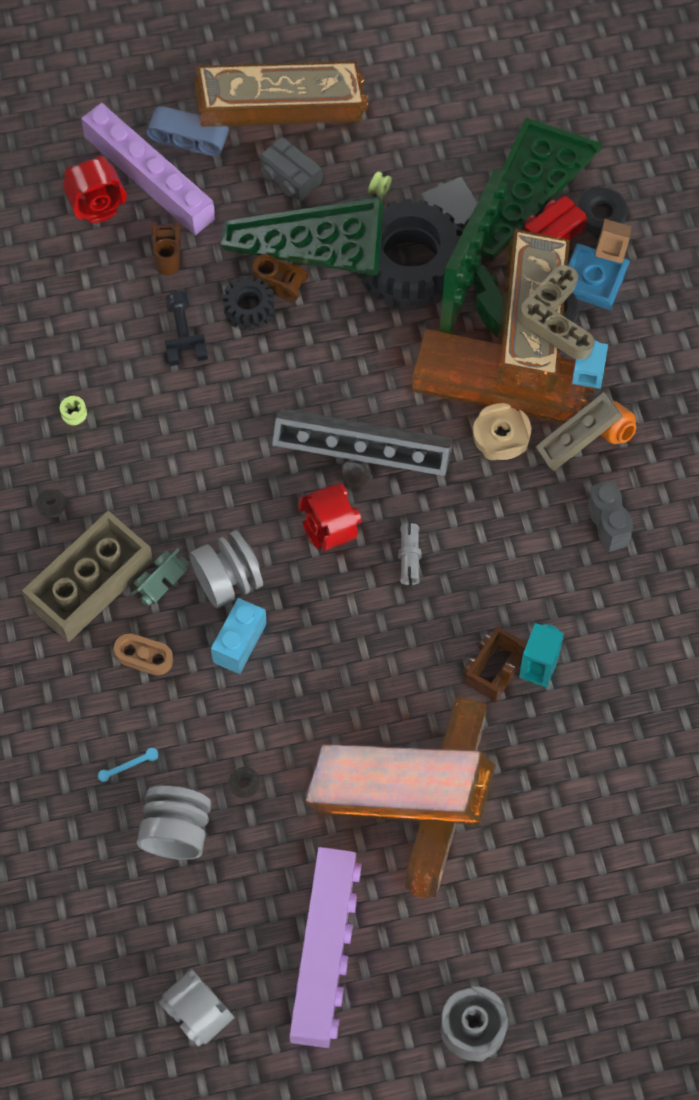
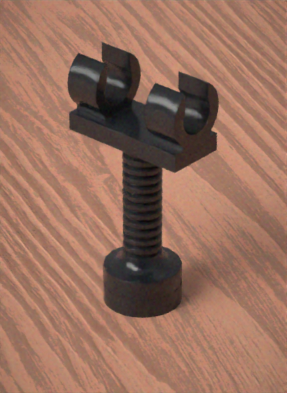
(178, 303)

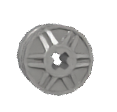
(230, 567)
(174, 822)

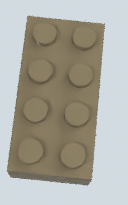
(88, 576)

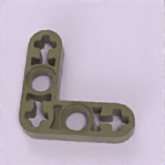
(547, 310)

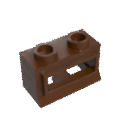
(488, 646)

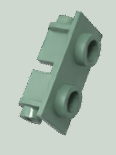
(151, 584)

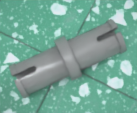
(409, 554)

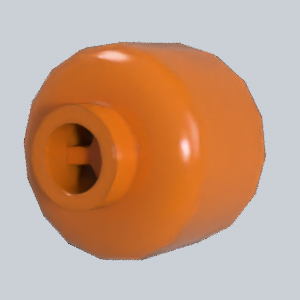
(623, 429)

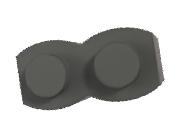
(610, 516)

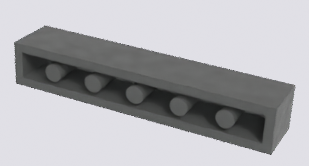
(362, 441)

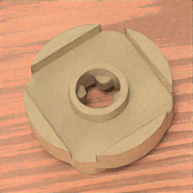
(497, 446)

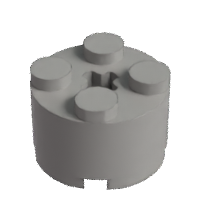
(465, 1007)
(198, 1008)

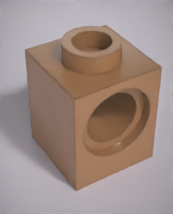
(613, 241)

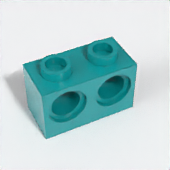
(541, 654)

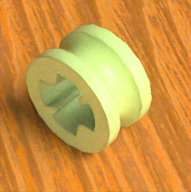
(379, 185)
(76, 417)

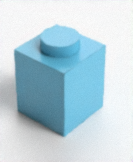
(590, 371)

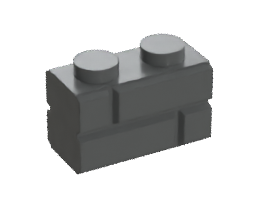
(290, 169)

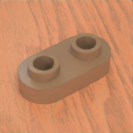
(145, 653)

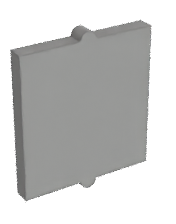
(454, 199)

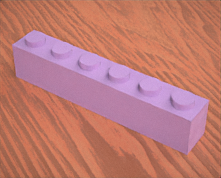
(148, 169)
(323, 948)

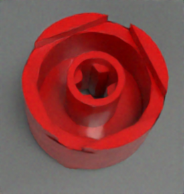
(94, 190)
(329, 517)

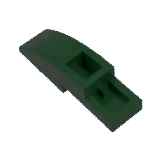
(488, 299)

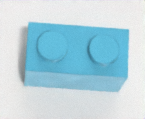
(238, 636)

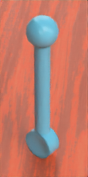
(151, 755)

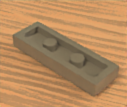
(579, 431)

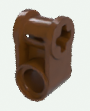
(166, 247)
(281, 276)

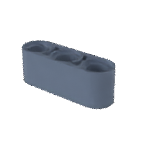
(185, 132)

